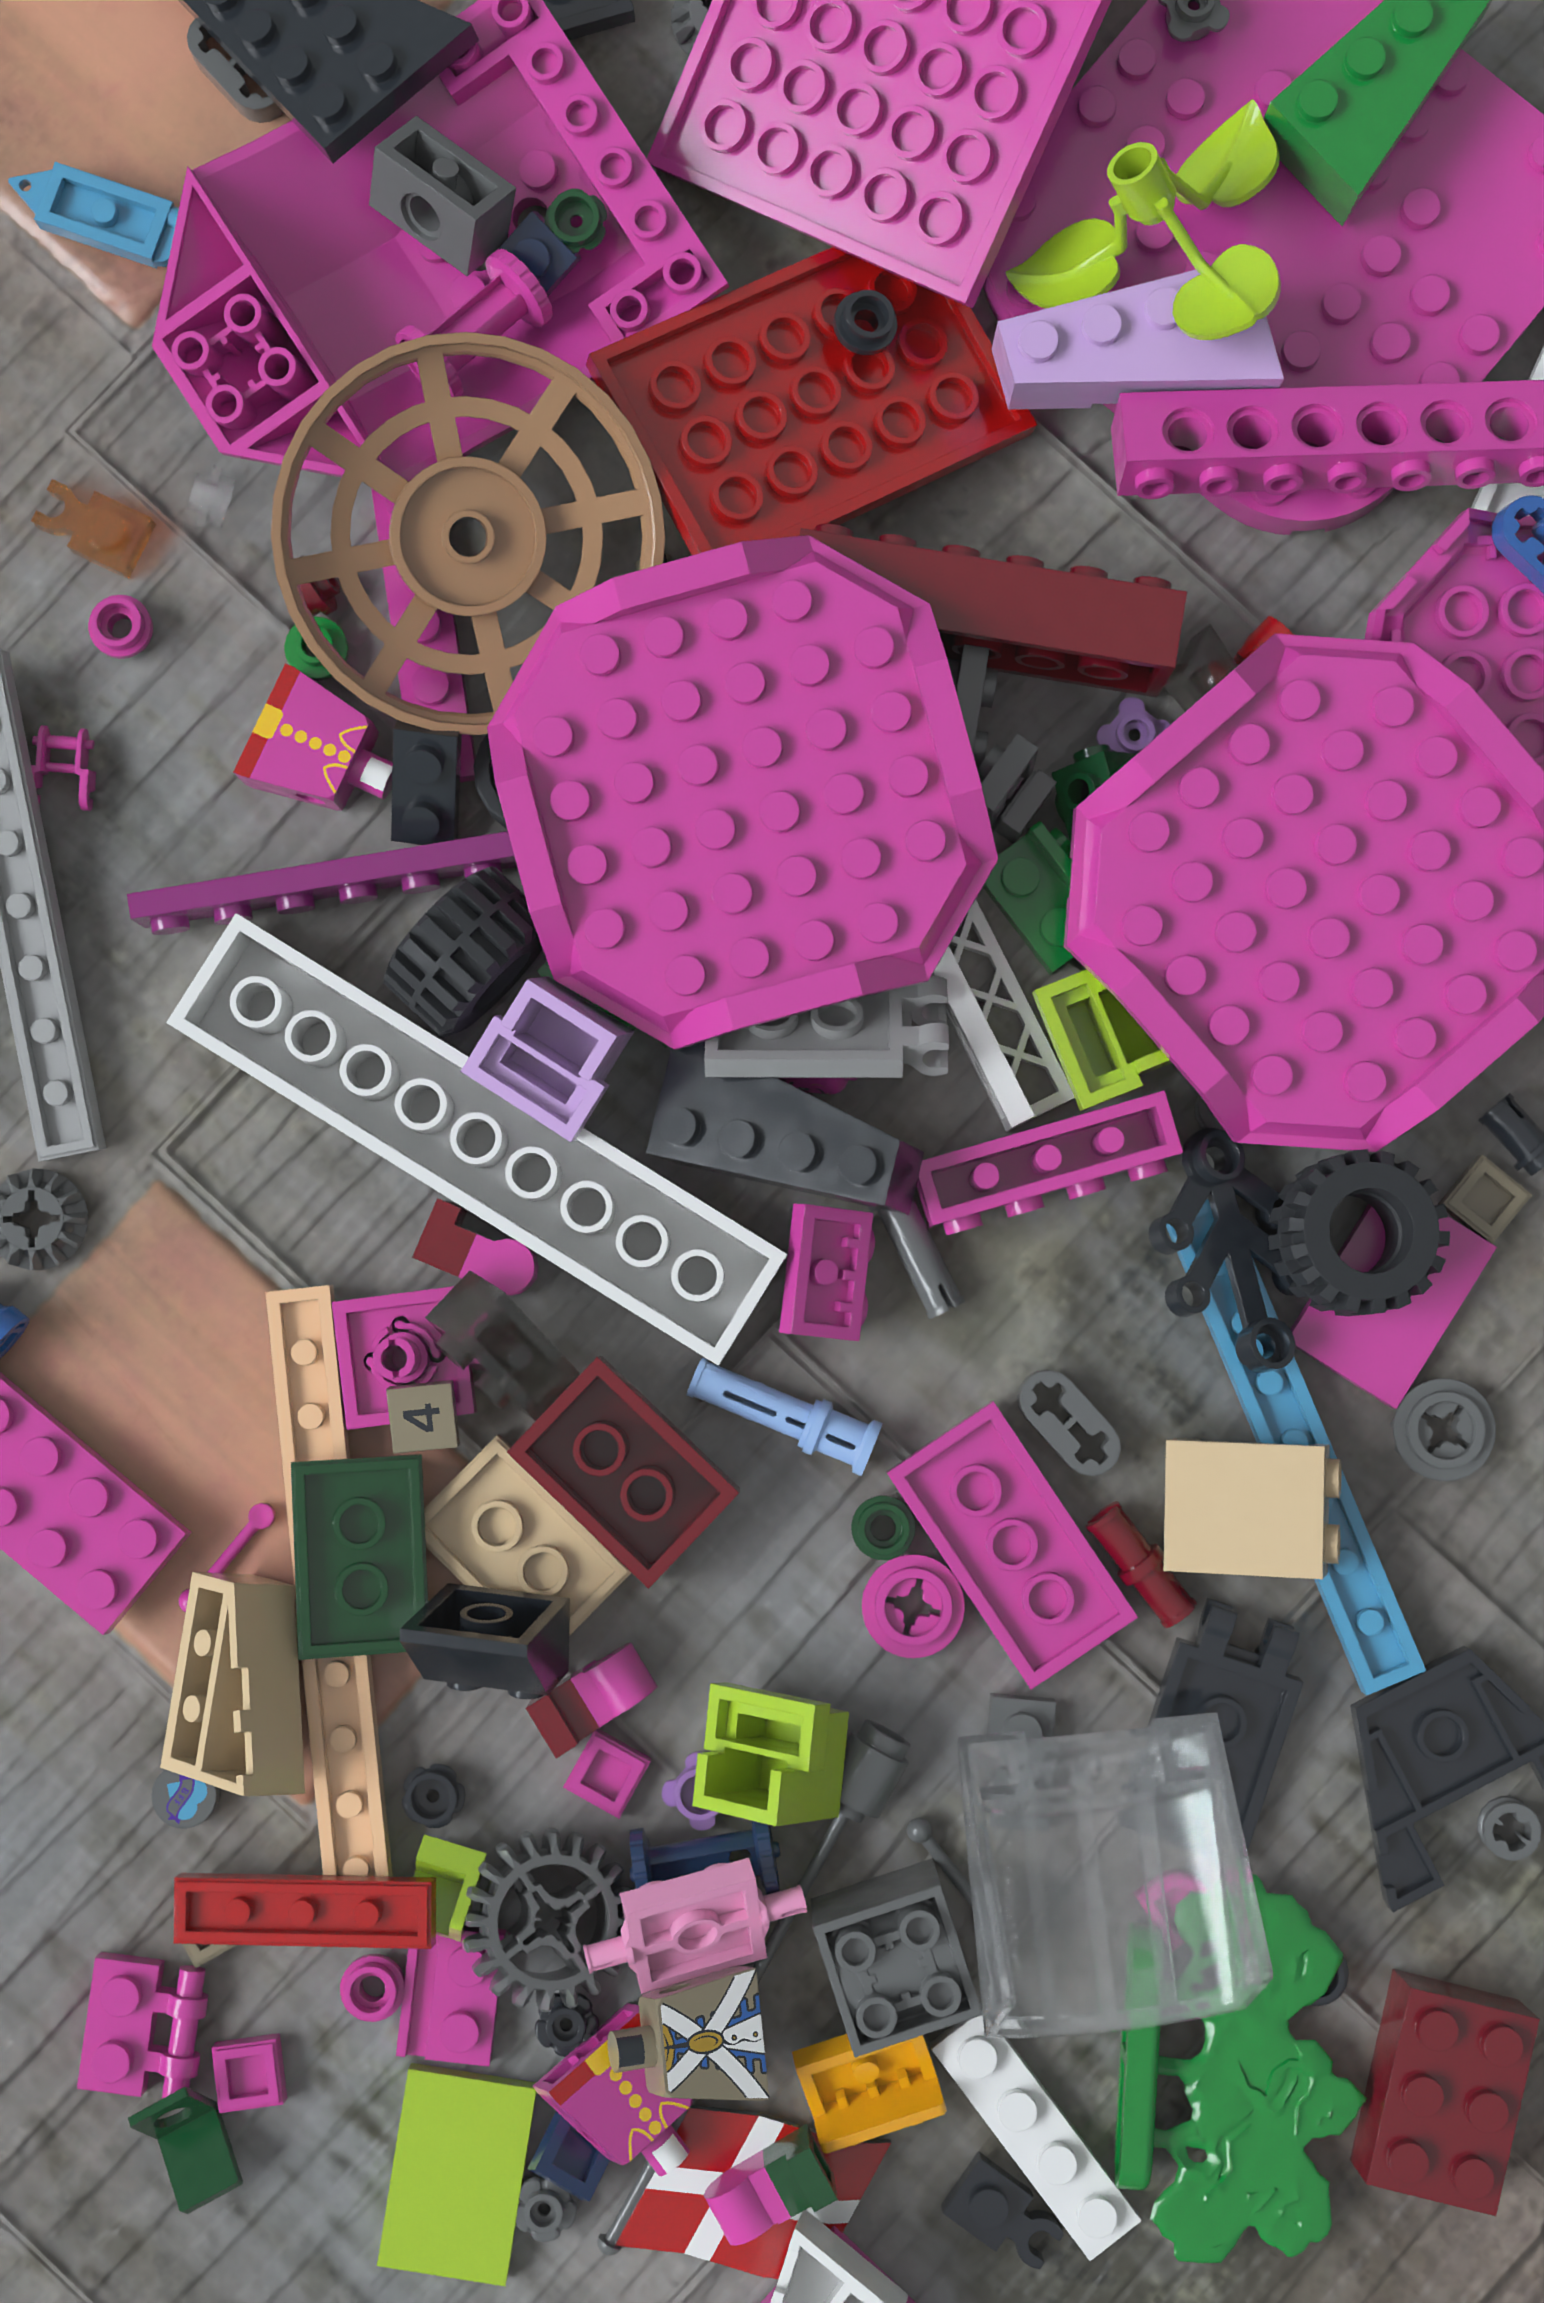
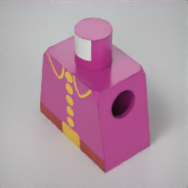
(312, 746)
(612, 2107)

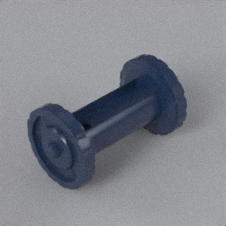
(695, 1855)

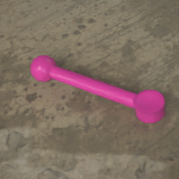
(260, 1517)

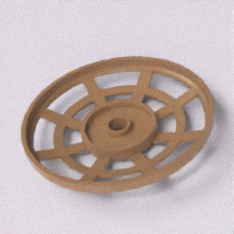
(436, 500)

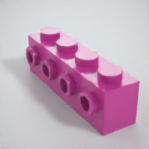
(1048, 1158)

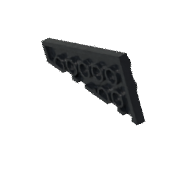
(336, 62)

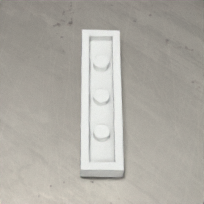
(1037, 2135)

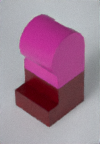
(459, 1250)
(591, 1698)

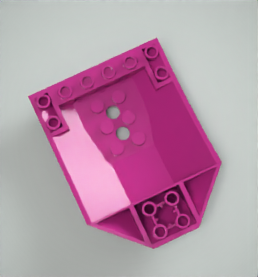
(296, 279)

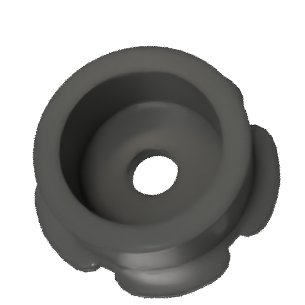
(544, 2226)

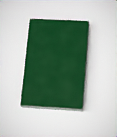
(357, 1553)

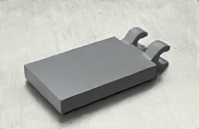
(843, 1040)

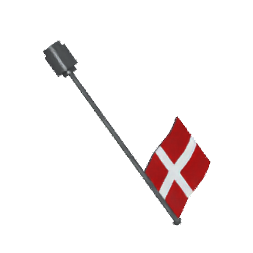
(671, 2209)

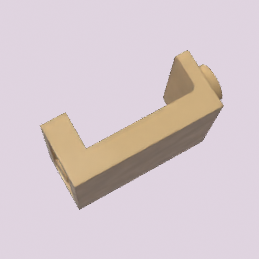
(1250, 1508)

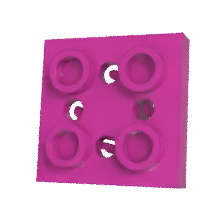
(398, 1358)

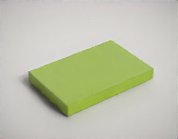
(457, 2174)

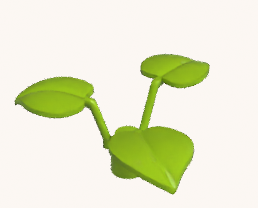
(1223, 169)

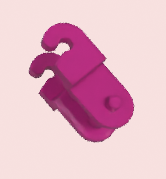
(43, 766)

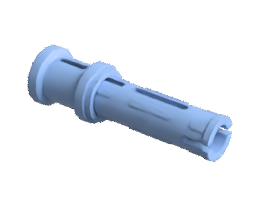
(814, 1425)

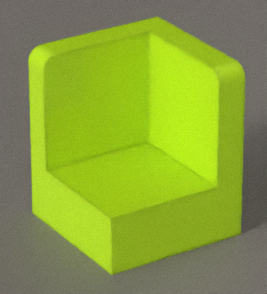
(454, 1872)

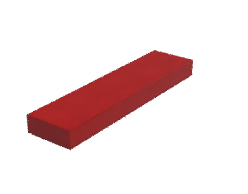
(305, 1910)

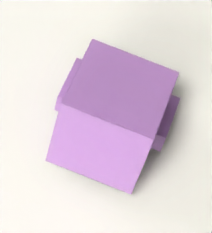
(549, 1055)

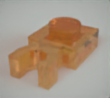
(100, 531)

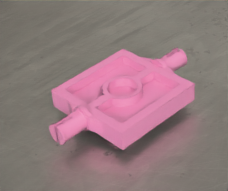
(694, 1925)

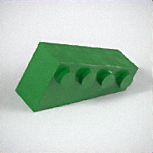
(1365, 93)

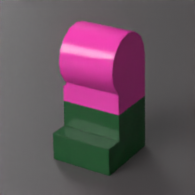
(772, 2187)

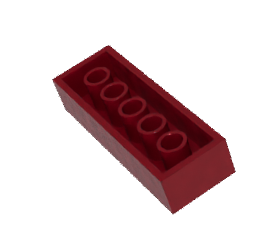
(1033, 617)

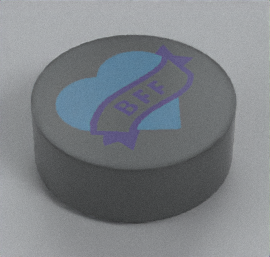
(183, 1800)

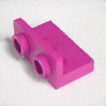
(827, 1272)

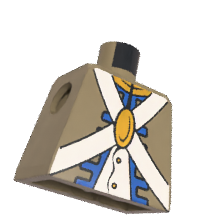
(698, 2039)

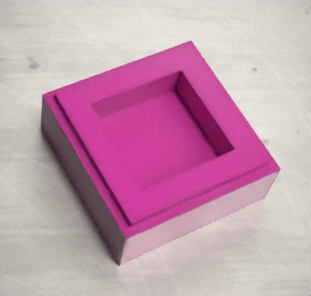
(607, 1773)
(249, 2073)

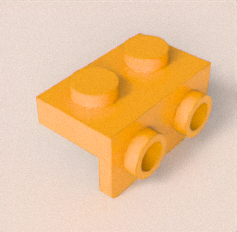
(867, 2093)

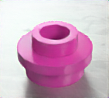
(110, 611)
(360, 2003)

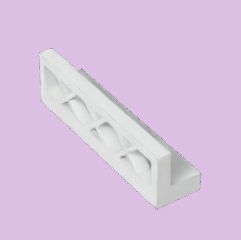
(978, 1038)

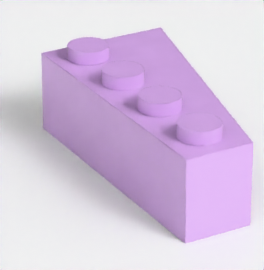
(1123, 345)

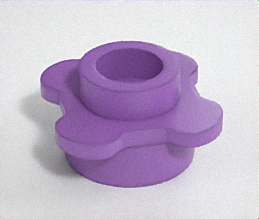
(1130, 717)
(680, 1793)

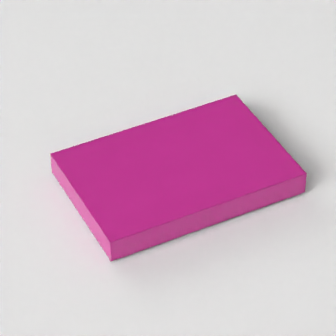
(1390, 1348)

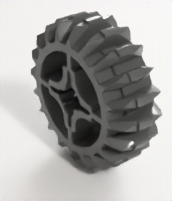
(525, 1937)

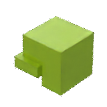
(1095, 1039)
(770, 1756)

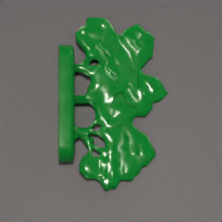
(1252, 2104)

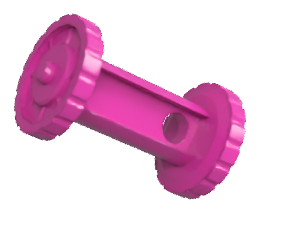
(508, 297)

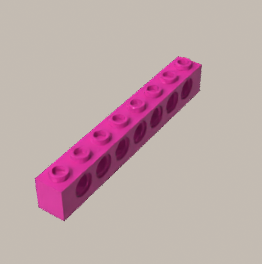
(1340, 424)

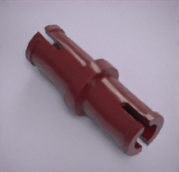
(1141, 1564)

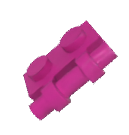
(123, 2020)

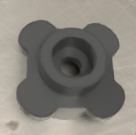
(1194, 24)

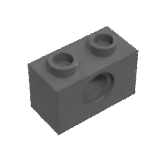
(441, 195)

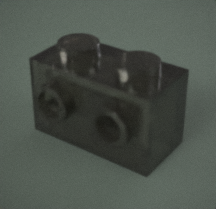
(502, 1345)

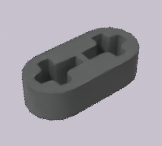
(229, 78)
(1080, 1412)

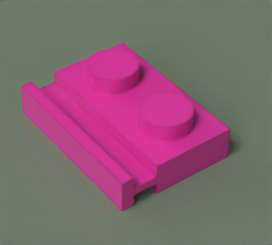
(446, 2006)

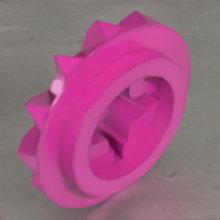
(928, 1632)

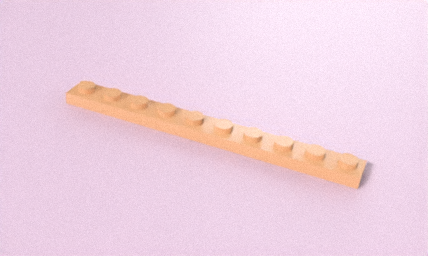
(336, 1688)

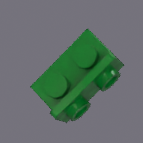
(1032, 892)

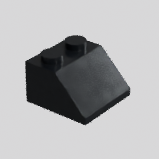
(491, 1640)

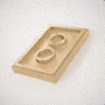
(511, 1535)

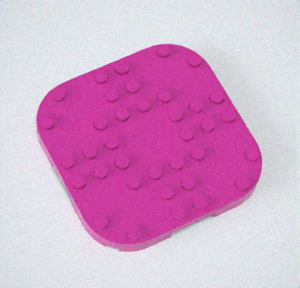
(1412, 289)

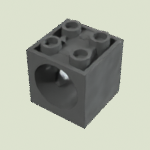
(894, 1958)

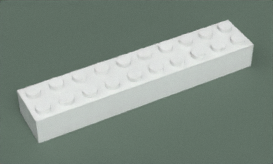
(414, 1107)

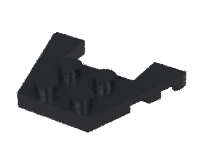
(1431, 1746)

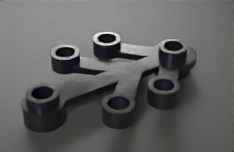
(1228, 1239)

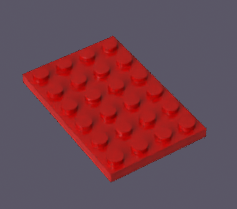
(782, 428)

